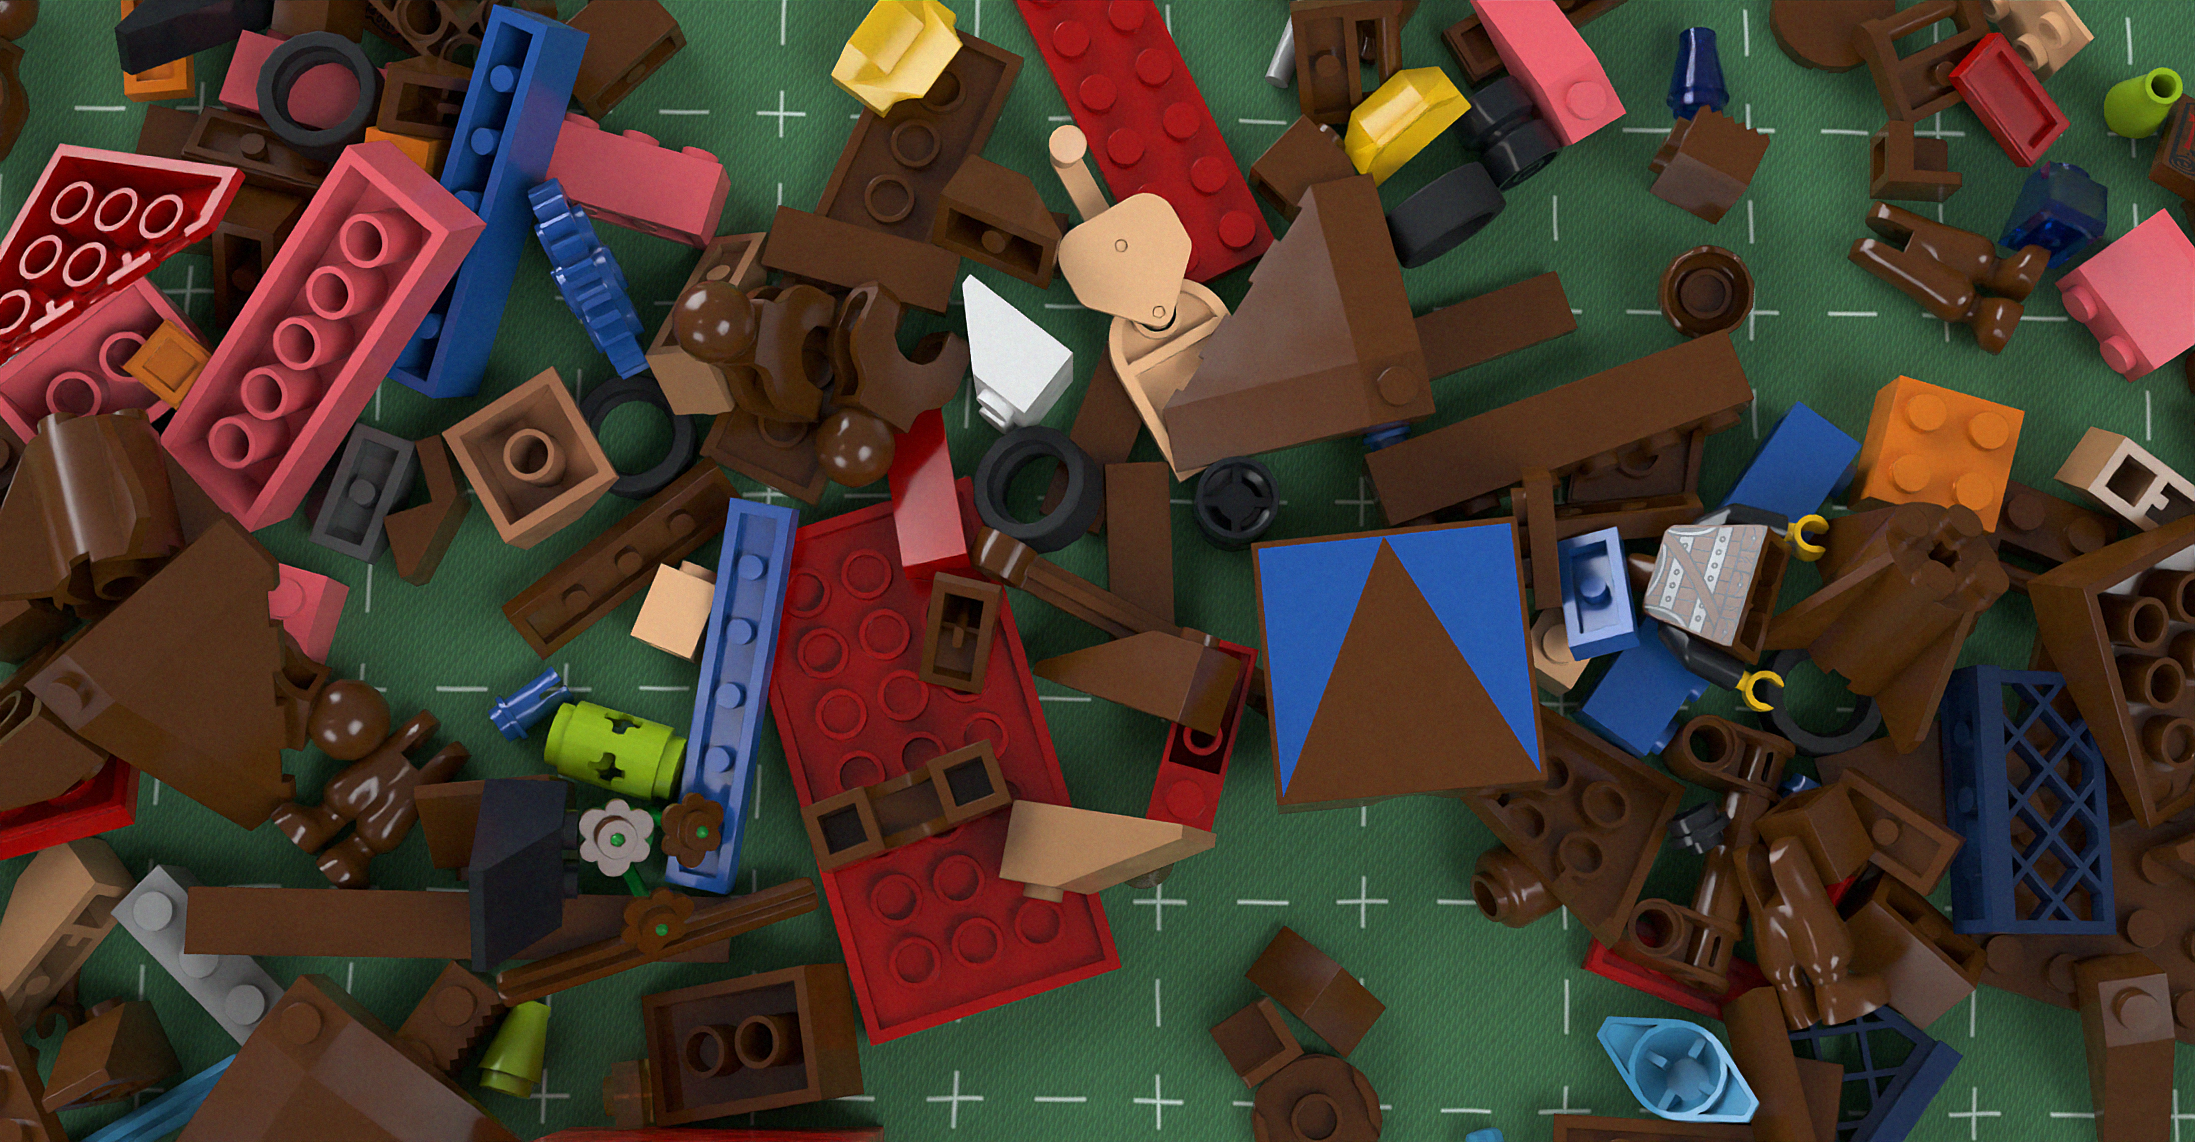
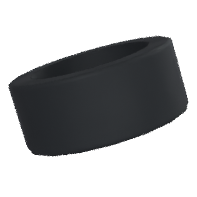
(294, 59)
(1444, 214)
(684, 442)
(1007, 459)
(1778, 722)

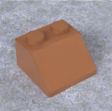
(532, 460)

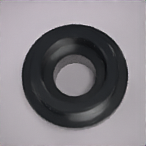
(1698, 828)

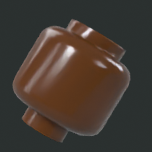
(1509, 889)

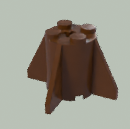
(95, 511)
(1895, 607)

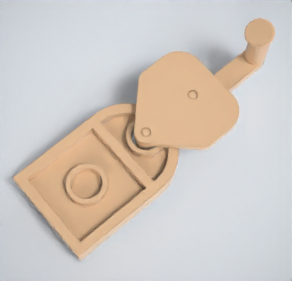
(1133, 268)

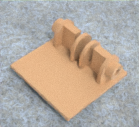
(2040, 31)

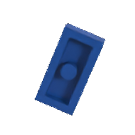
(1597, 594)

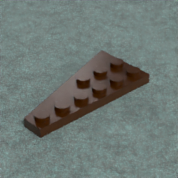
(1589, 826)

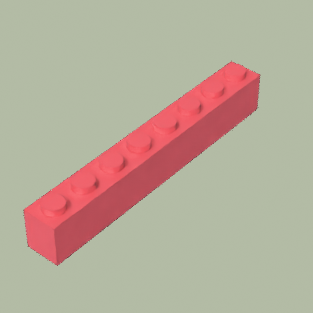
(611, 175)

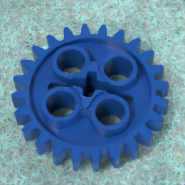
(589, 278)

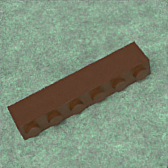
(1566, 428)

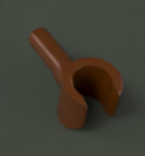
(66, 1006)

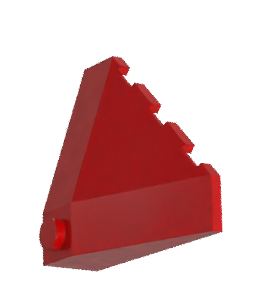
(97, 228)

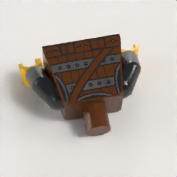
(1719, 588)

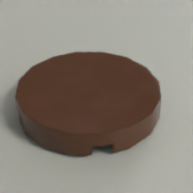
(1820, 30)
(1316, 1102)

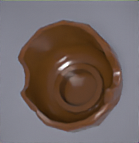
(1705, 291)

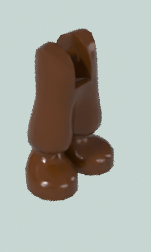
(1944, 265)
(377, 796)
(1802, 935)

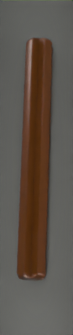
(616, 955)

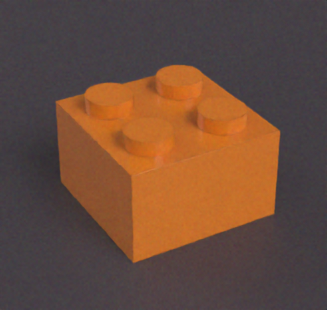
(1936, 450)

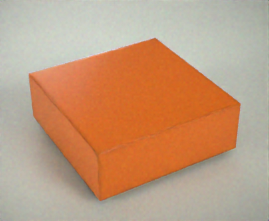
(169, 363)

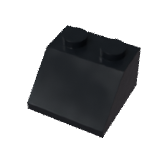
(520, 867)

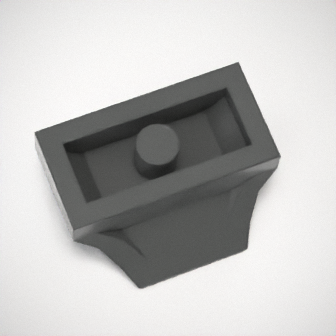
(357, 488)

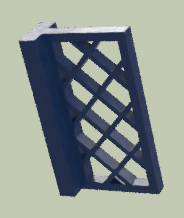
(1985, 801)
(1909, 1089)

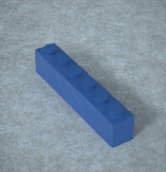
(493, 160)
(1645, 685)

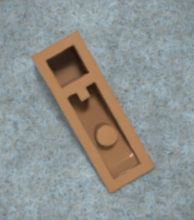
(691, 384)
(2126, 482)
(1089, 850)
(57, 921)

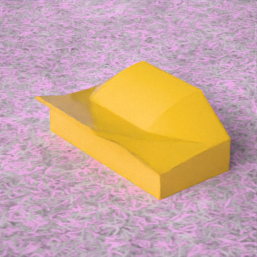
(897, 53)
(1401, 120)

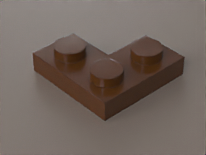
(1903, 836)

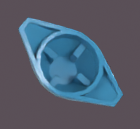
(1678, 1070)

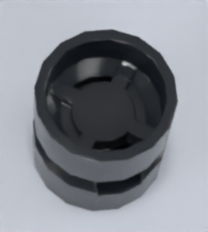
(1501, 130)
(1235, 503)

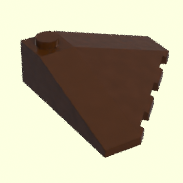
(1314, 345)
(2126, 647)
(187, 677)
(336, 1074)

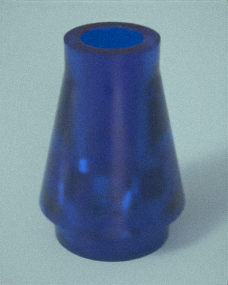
(1697, 75)

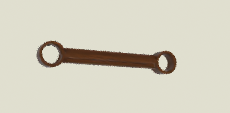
(1023, 569)

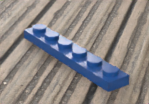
(736, 679)

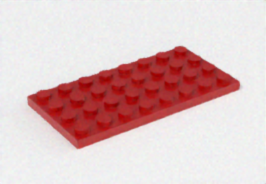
(931, 922)

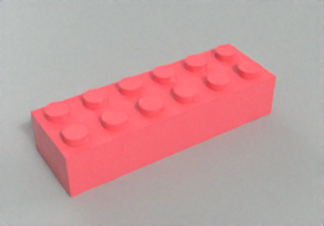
(320, 333)

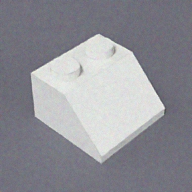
(1013, 360)

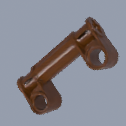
(1699, 941)

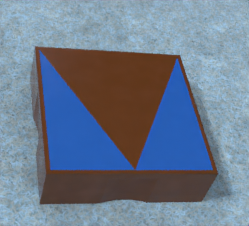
(1398, 665)

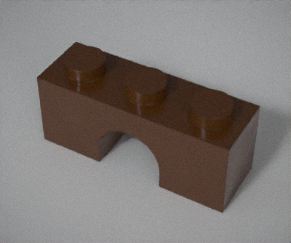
(906, 808)

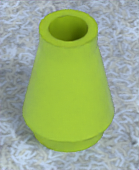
(2142, 103)
(517, 1051)

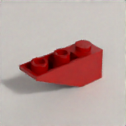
(1196, 762)

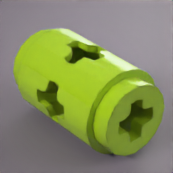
(586, 747)

